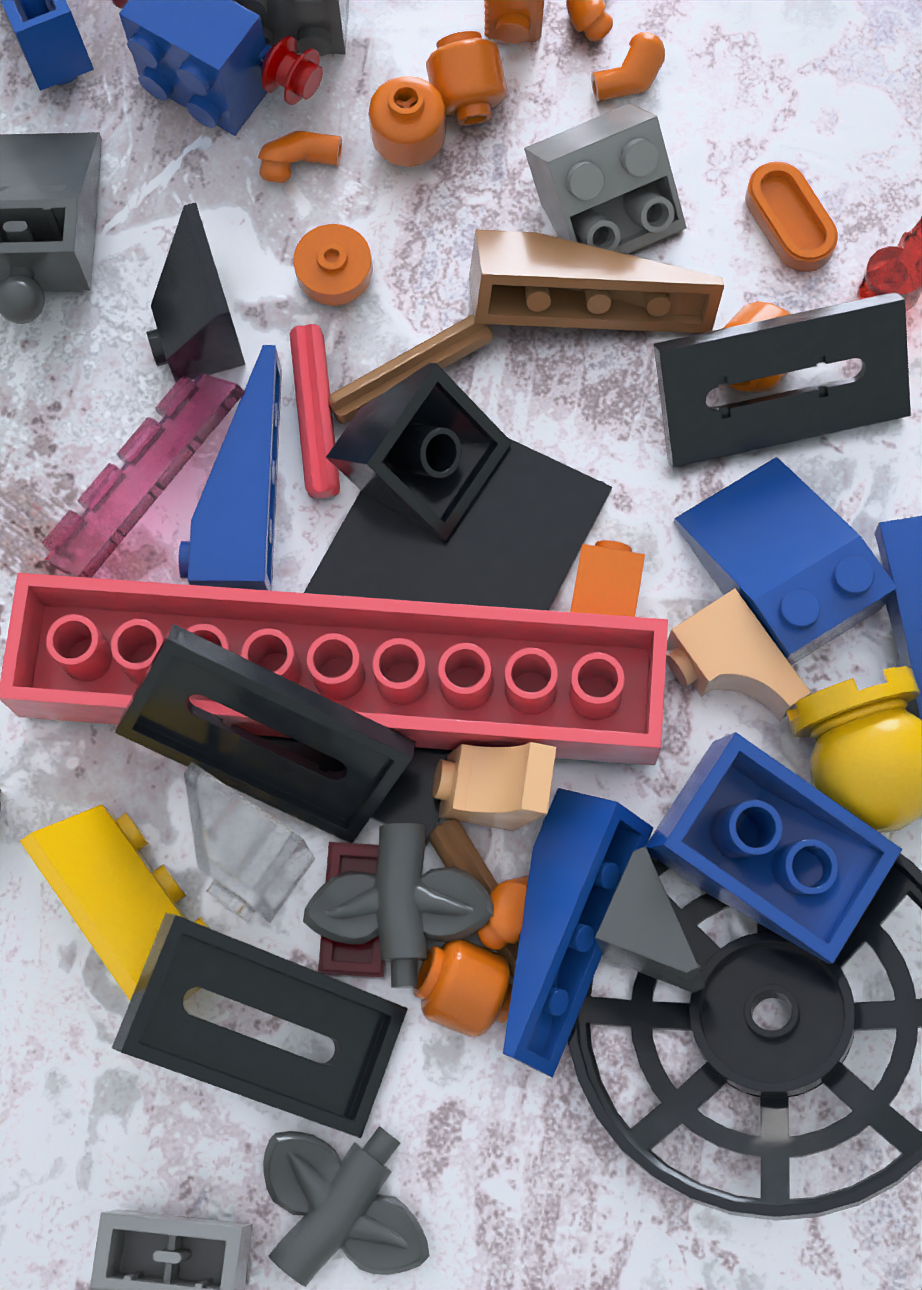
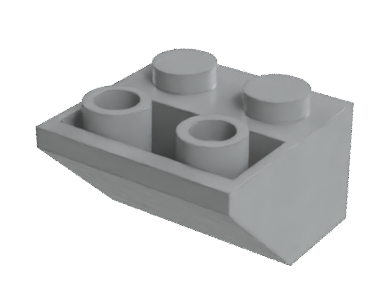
(608, 181)
(169, 1252)

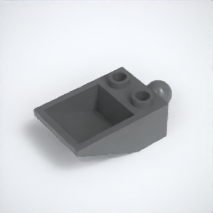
(46, 218)

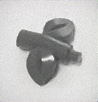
(400, 904)
(340, 1206)

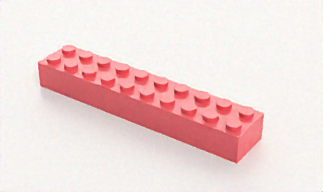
(409, 665)

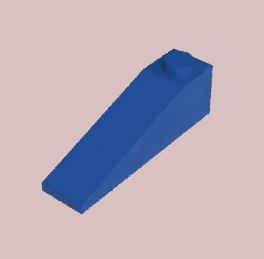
(48, 40)
(237, 509)
(568, 892)

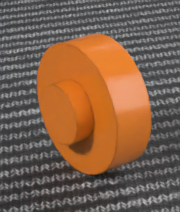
(333, 264)

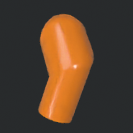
(590, 18)
(636, 71)
(297, 147)
(508, 912)

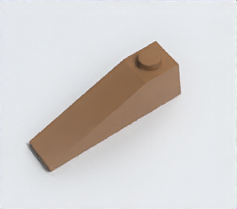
(574, 285)

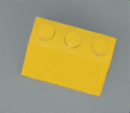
(108, 887)

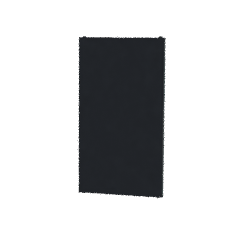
(502, 553)

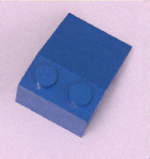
(787, 558)
(773, 847)

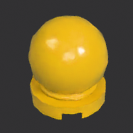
(866, 748)

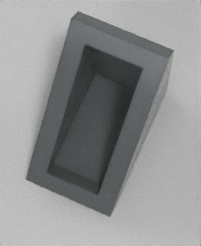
(644, 930)

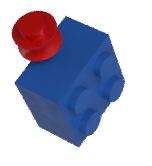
(214, 58)

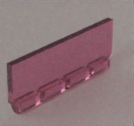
(151, 462)

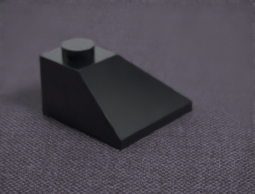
(191, 308)
(421, 450)

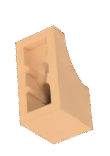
(733, 652)
(495, 784)

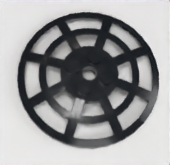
(766, 1061)

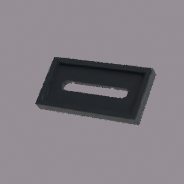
(696, 364)
(172, 726)
(195, 956)

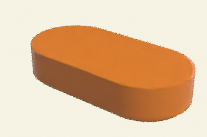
(791, 216)

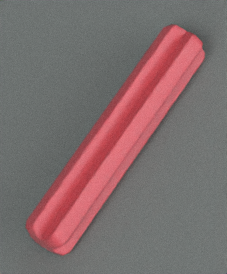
(314, 410)

